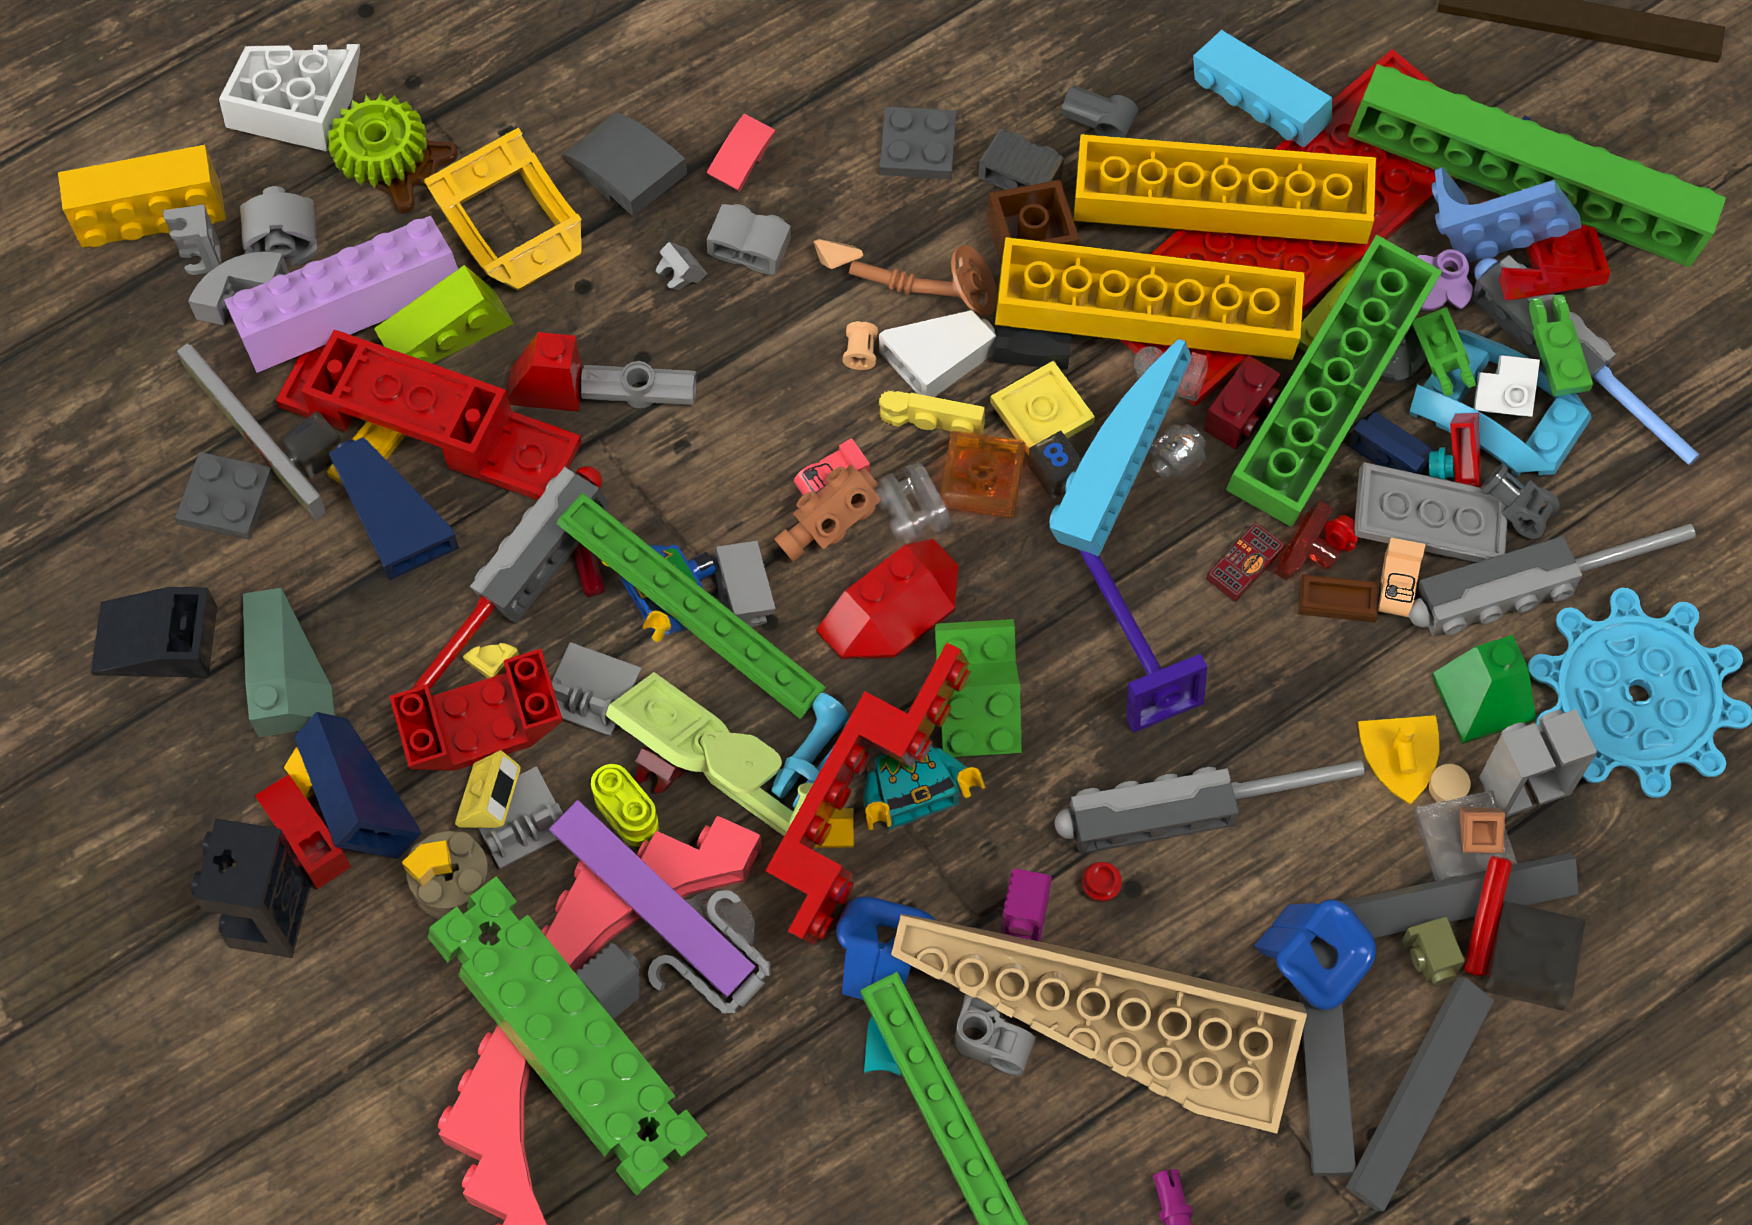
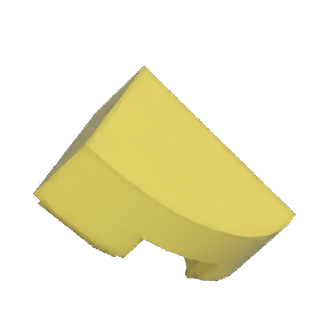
(489, 659)

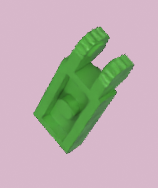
(1443, 348)
(1559, 348)

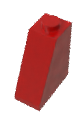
(547, 374)

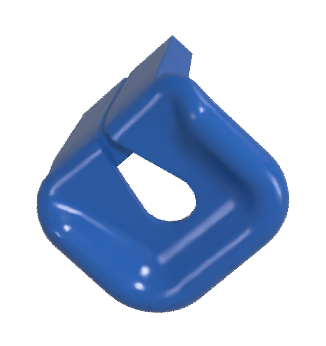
(1290, 945)
(866, 957)

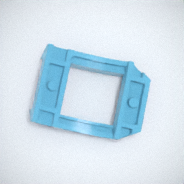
(1549, 441)

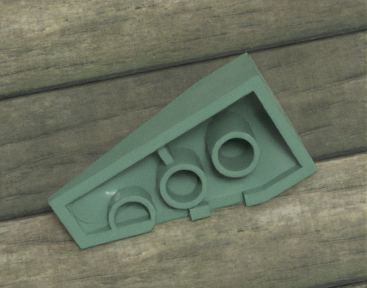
(280, 667)

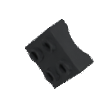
(1032, 347)

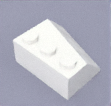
(290, 92)

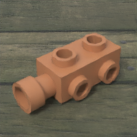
(832, 503)

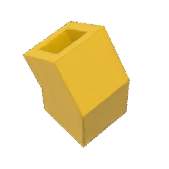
(428, 861)

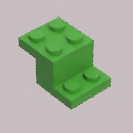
(987, 710)

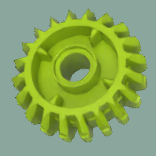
(358, 128)

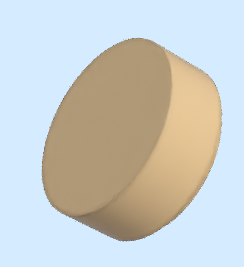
(1449, 783)

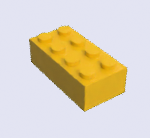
(129, 195)

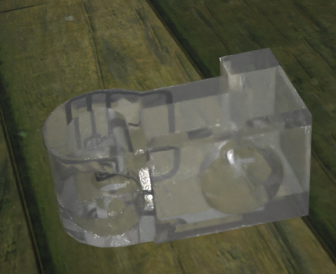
(1192, 379)

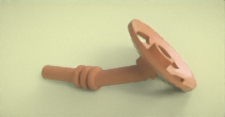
(966, 281)

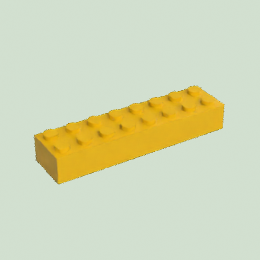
(1225, 189)
(1150, 298)

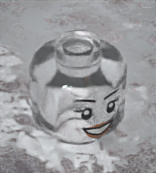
(1178, 452)

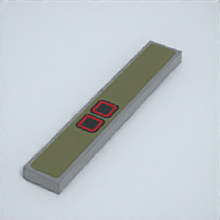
(252, 431)

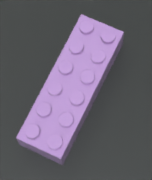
(340, 293)

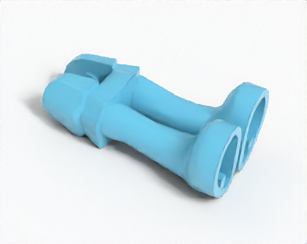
(830, 719)

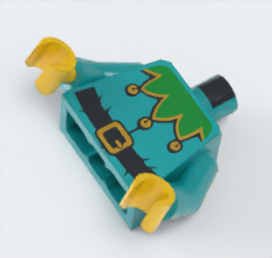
(907, 794)

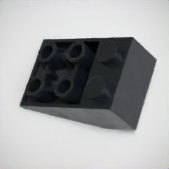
(156, 634)

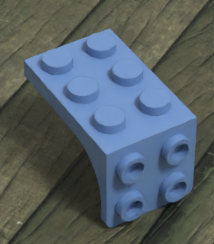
(1504, 222)

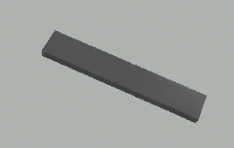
(1459, 896)
(1327, 1082)
(1420, 1094)

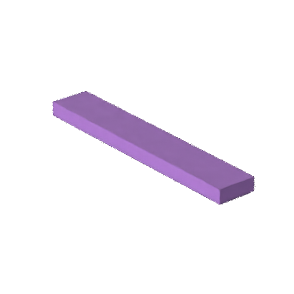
(652, 898)

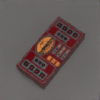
(1245, 561)

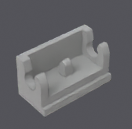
(194, 237)
(743, 582)

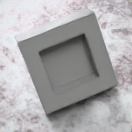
(683, 263)

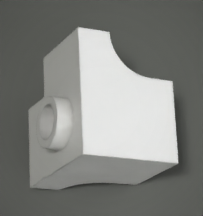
(1510, 388)

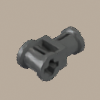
(1522, 502)

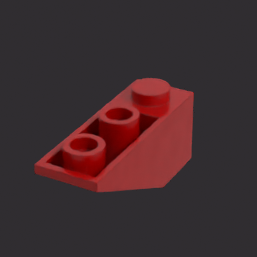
(304, 831)

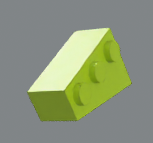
(445, 318)

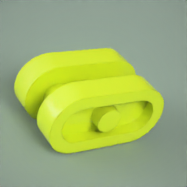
(624, 804)

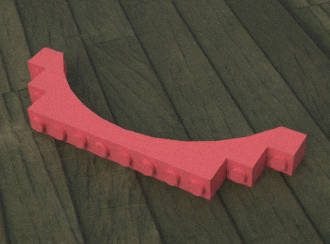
(491, 1106)

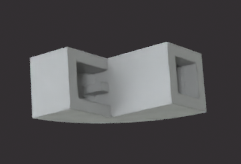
(231, 277)

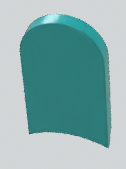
(877, 1053)

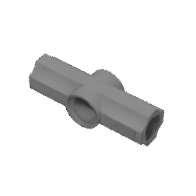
(616, 384)

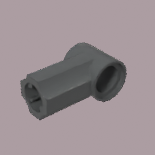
(1108, 116)

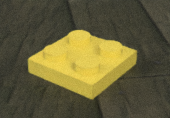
(1042, 406)

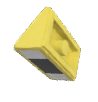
(488, 792)

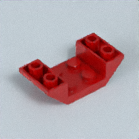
(478, 718)

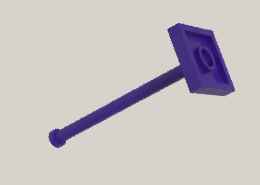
(1162, 691)

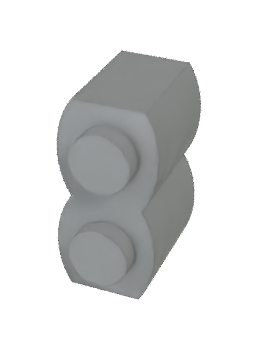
(749, 238)

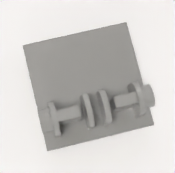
(589, 684)
(526, 823)

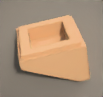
(836, 254)

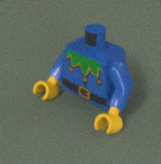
(655, 617)

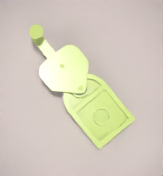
(702, 743)

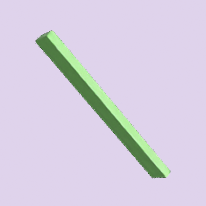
(691, 605)
(941, 1103)

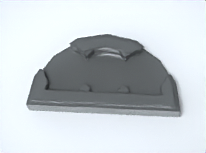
(1406, 360)

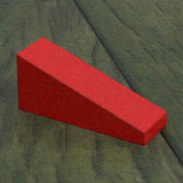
(1466, 448)

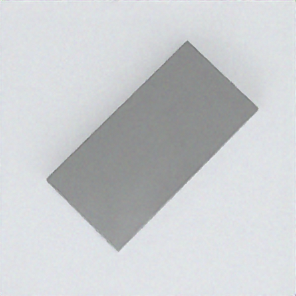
(1432, 511)

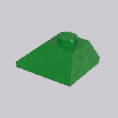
(1487, 689)

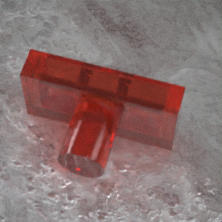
(1308, 544)

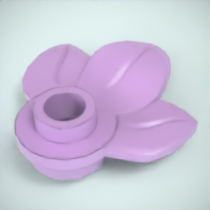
(1451, 285)

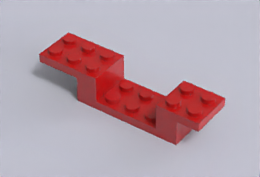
(430, 404)
(886, 730)

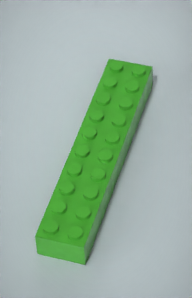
(1516, 154)

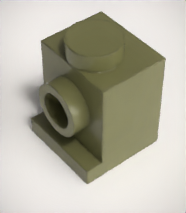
(1434, 950)

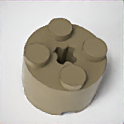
(469, 873)

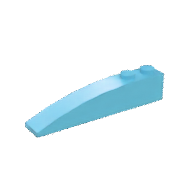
(1116, 455)

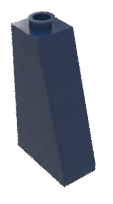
(393, 514)
(352, 789)

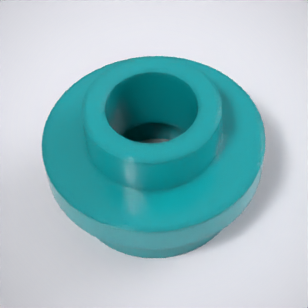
(1441, 464)

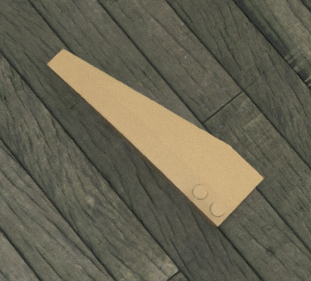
(1178, 1034)

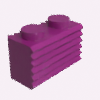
(1026, 904)

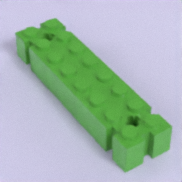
(566, 1035)

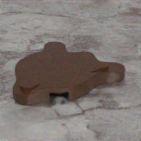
(434, 157)

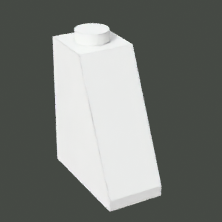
(938, 350)

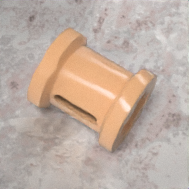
(860, 345)

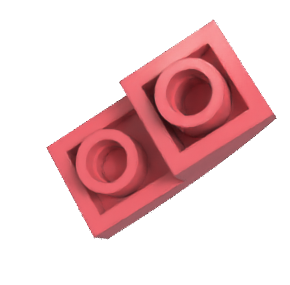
(741, 151)

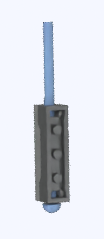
(1517, 322)

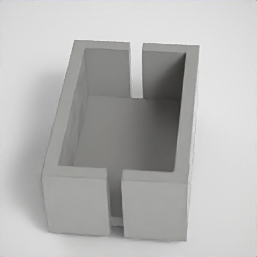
(1544, 755)

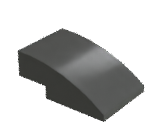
(627, 162)

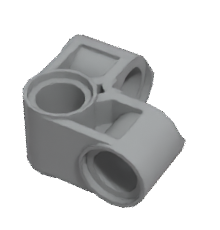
(1003, 1044)

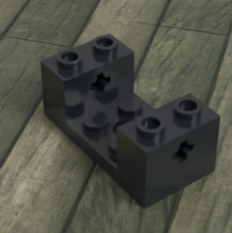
(258, 898)

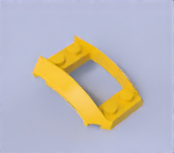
(484, 170)

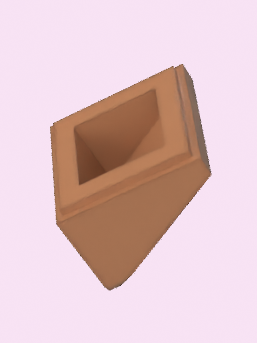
(1482, 829)

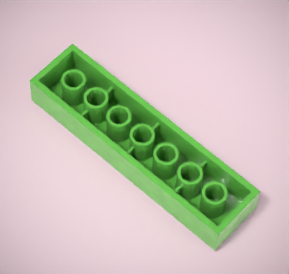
(1333, 381)

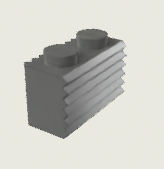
(1017, 163)
(612, 979)

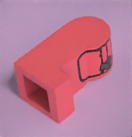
(814, 476)

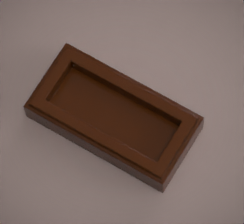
(1338, 598)

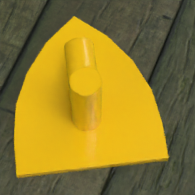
(1401, 753)

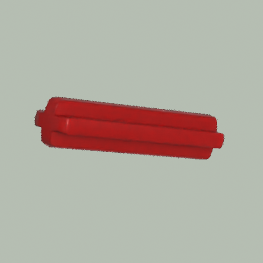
(1487, 915)

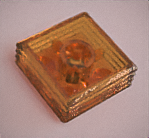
(974, 453)

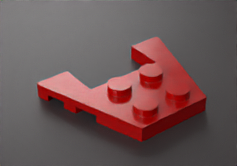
(1558, 266)

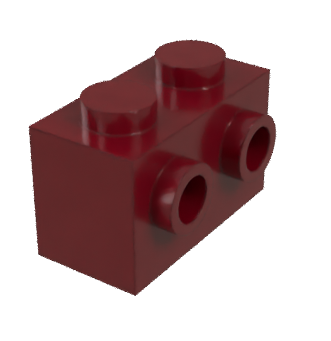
(1242, 402)

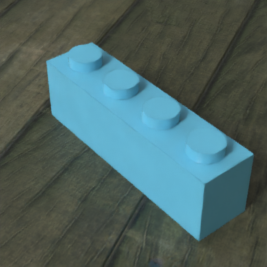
(1262, 88)

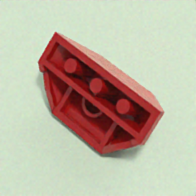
(893, 603)

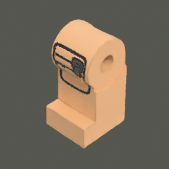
(1399, 576)

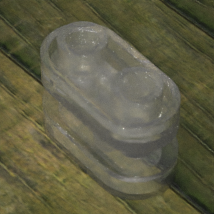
(905, 522)

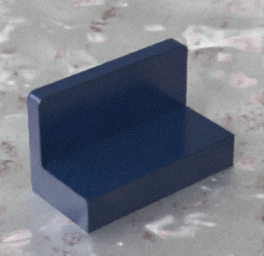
(1389, 445)

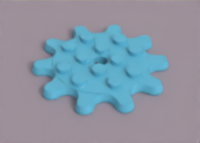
(1673, 668)

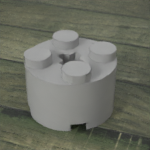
(280, 225)

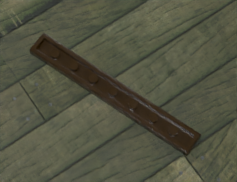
(1600, 24)

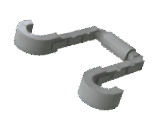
(746, 990)

